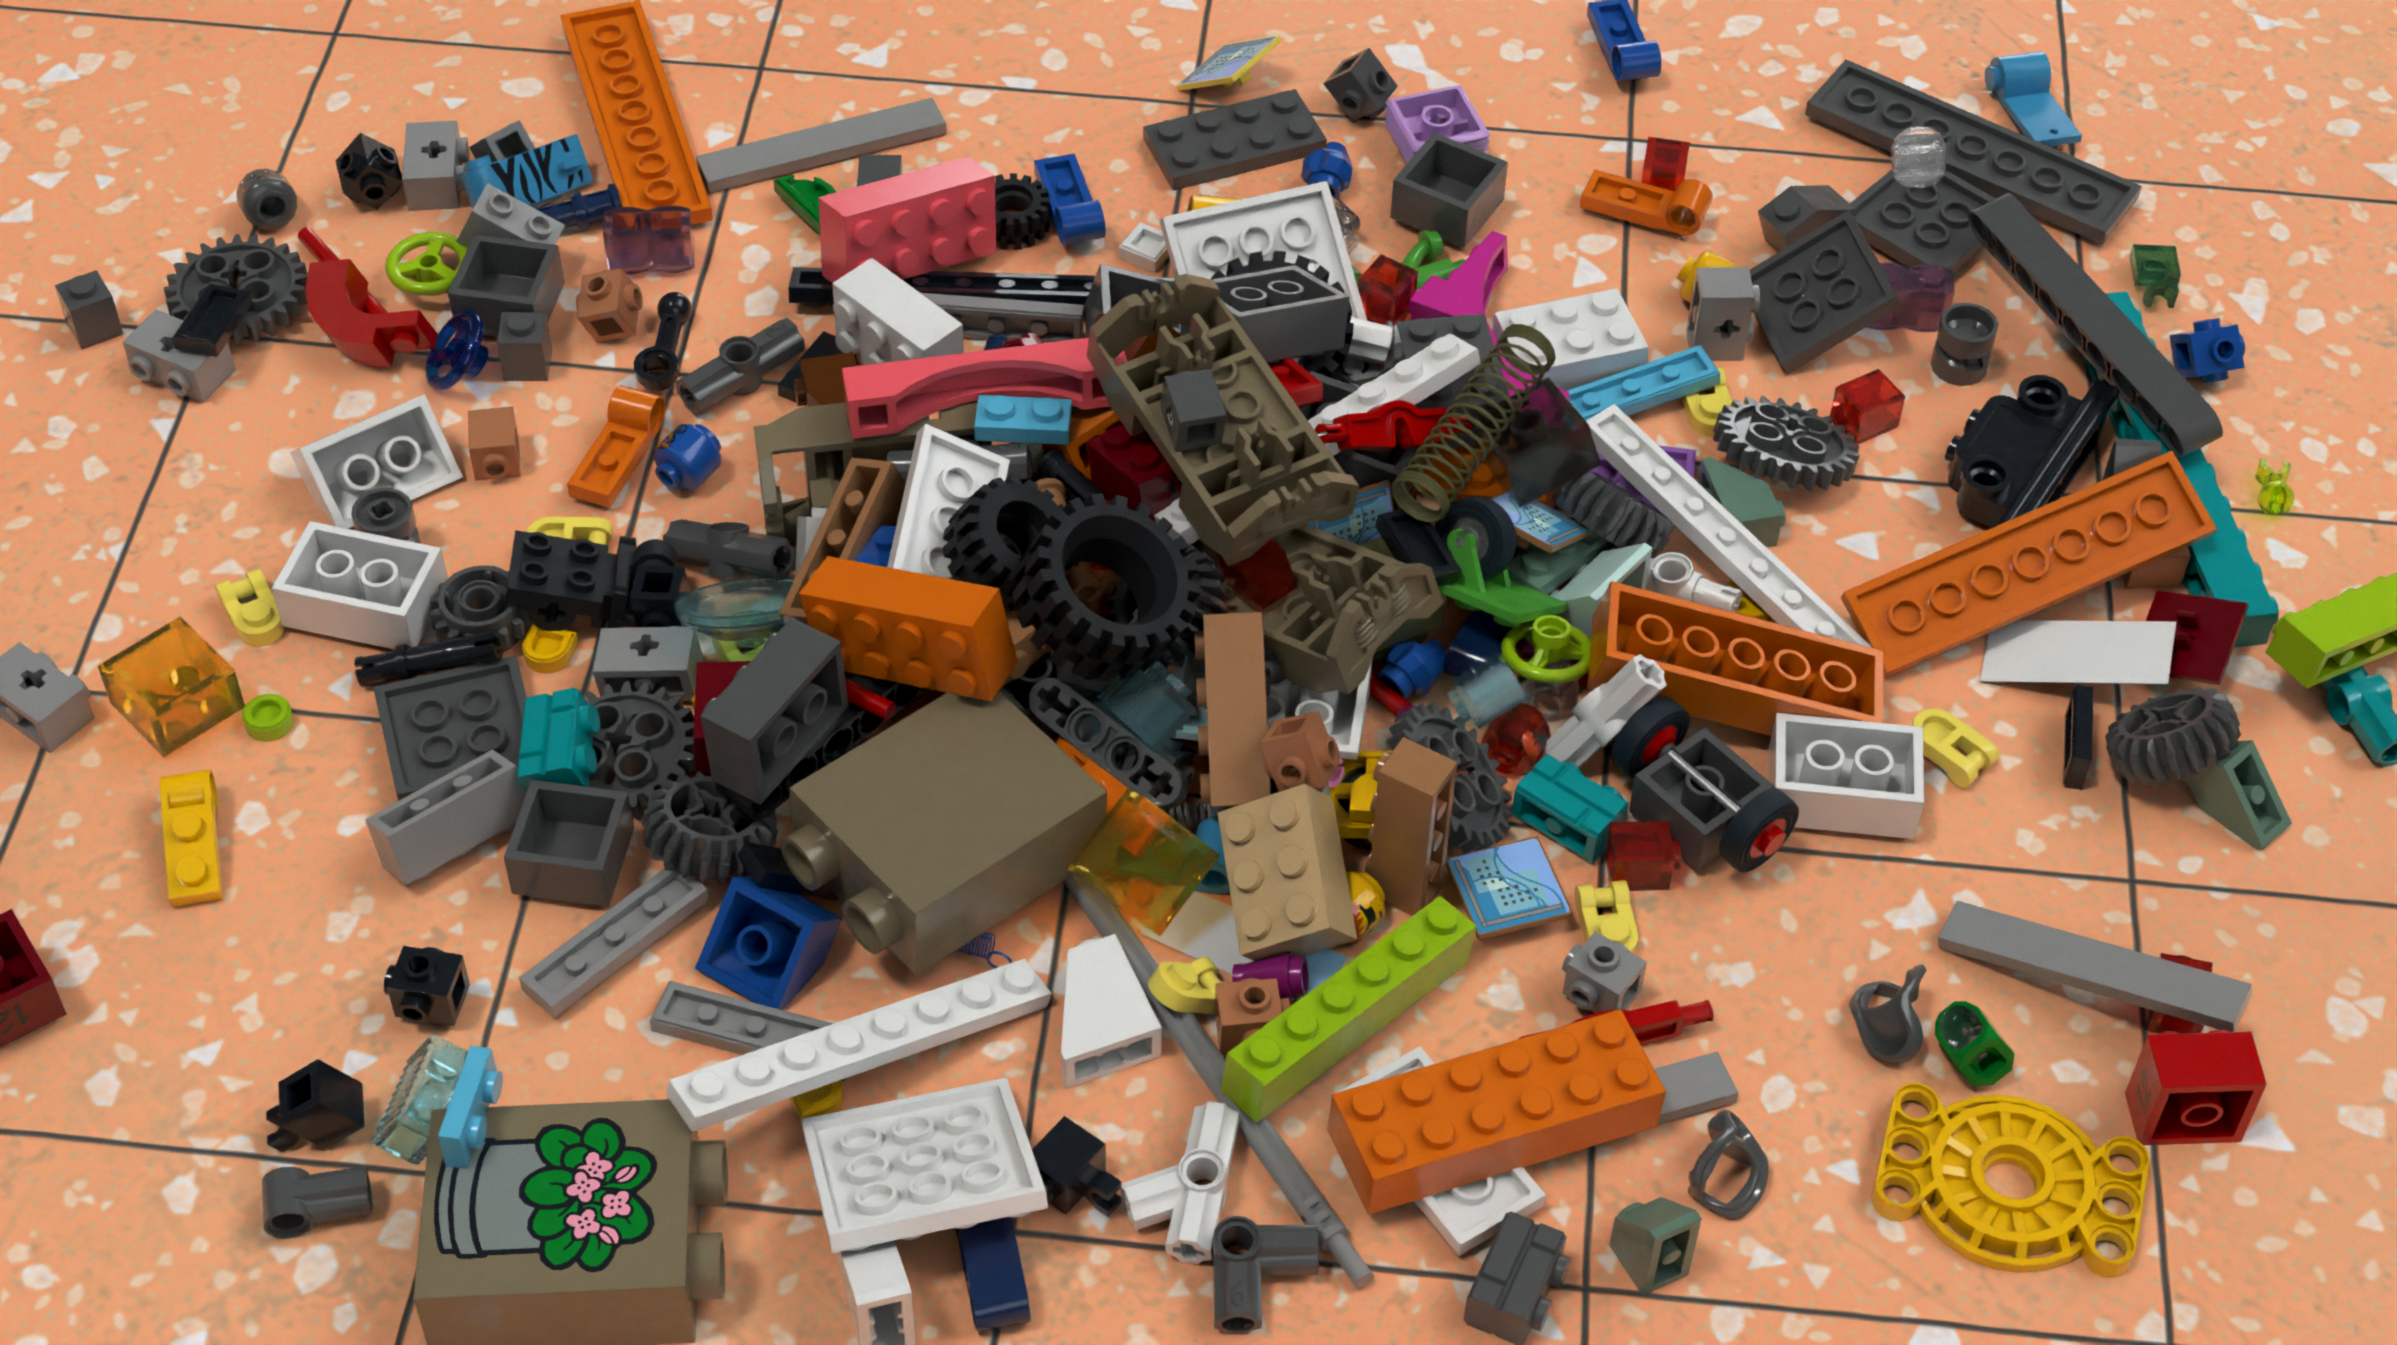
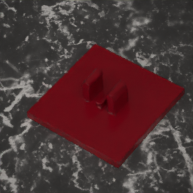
(2203, 633)

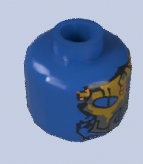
(687, 457)

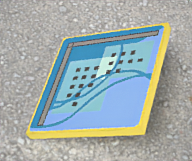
(1229, 64)

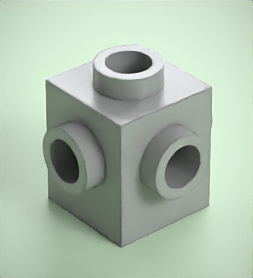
(1602, 975)

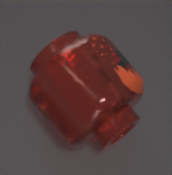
(1517, 739)

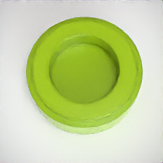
(267, 717)

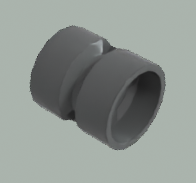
(1964, 344)
(386, 514)

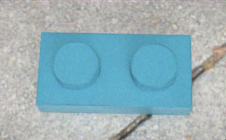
(1023, 419)
(465, 1118)

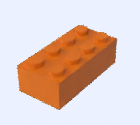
(912, 627)

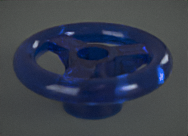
(463, 352)

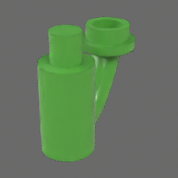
(1429, 247)

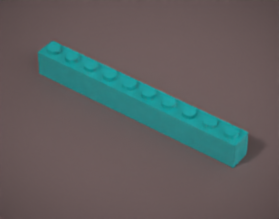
(2219, 564)

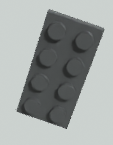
(1233, 139)

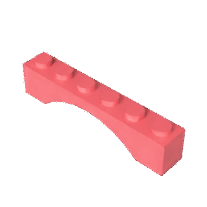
(898, 393)

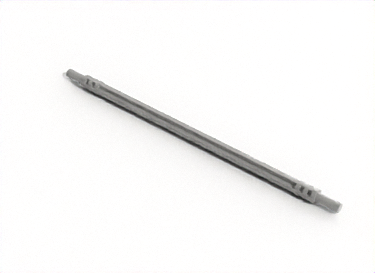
(1210, 1065)

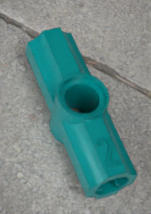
(2367, 706)

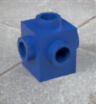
(2208, 350)

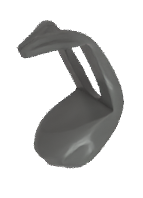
(1892, 1028)
(1736, 1140)

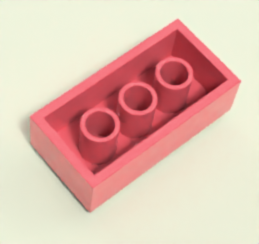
(910, 221)

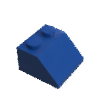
(767, 942)

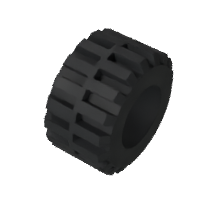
(974, 539)

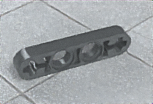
(1105, 747)

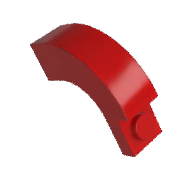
(337, 302)

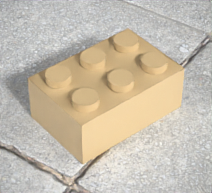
(1286, 874)

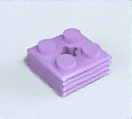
(1440, 111)

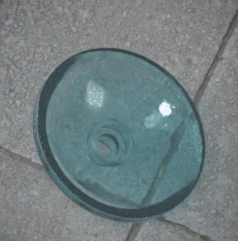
(736, 609)

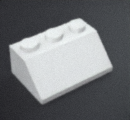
(389, 450)

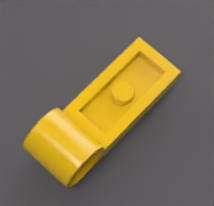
(191, 837)

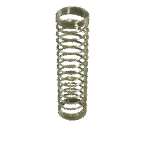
(1425, 514)

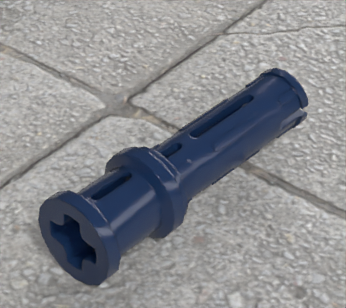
(584, 209)

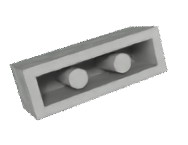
(447, 817)

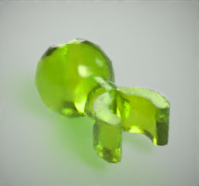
(2275, 494)

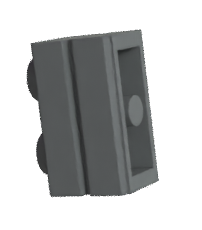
(1516, 1279)

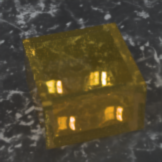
(171, 686)
(1143, 862)

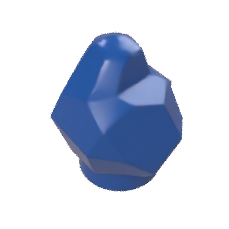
(1328, 165)
(1413, 667)

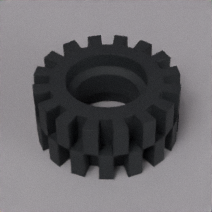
(1034, 208)

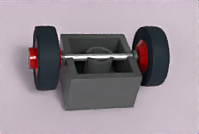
(1702, 789)

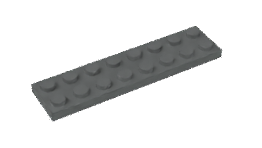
(1978, 151)

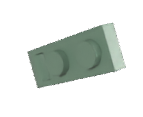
(1548, 571)

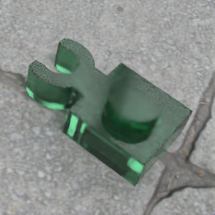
(2157, 270)

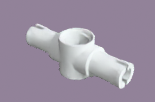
(1674, 576)

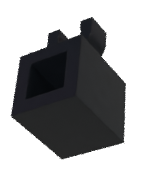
(317, 1106)
(1075, 1167)

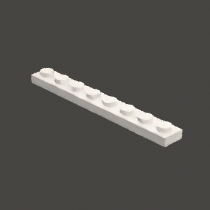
(1408, 381)
(1713, 528)
(856, 1045)

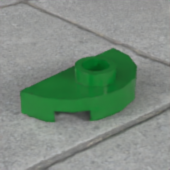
(803, 196)

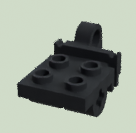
(577, 577)

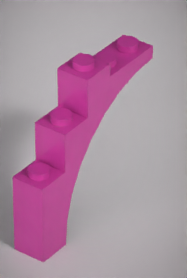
(1469, 292)

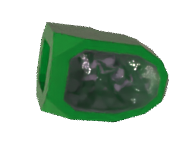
(1973, 1043)

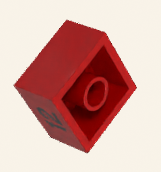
(2195, 1087)

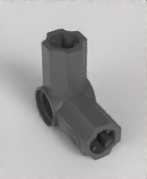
(1238, 1277)

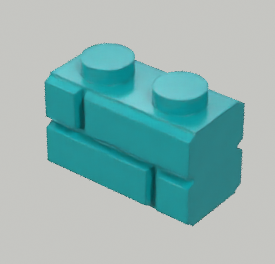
(557, 739)
(1568, 806)

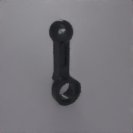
(674, 311)

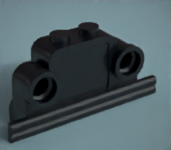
(2025, 448)

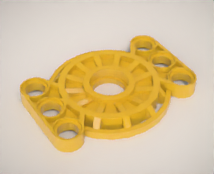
(2059, 1157)

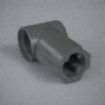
(298, 1199)

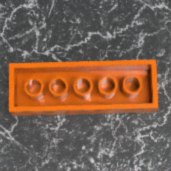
(1734, 664)
(1494, 1111)

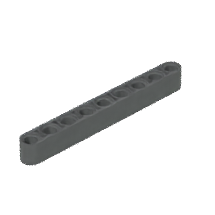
(2096, 326)

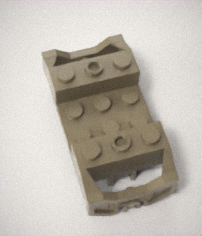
(827, 450)
(1271, 461)
(1340, 611)

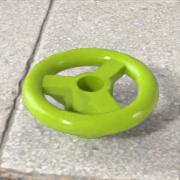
(427, 270)
(1552, 641)

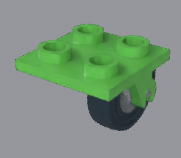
(1483, 546)

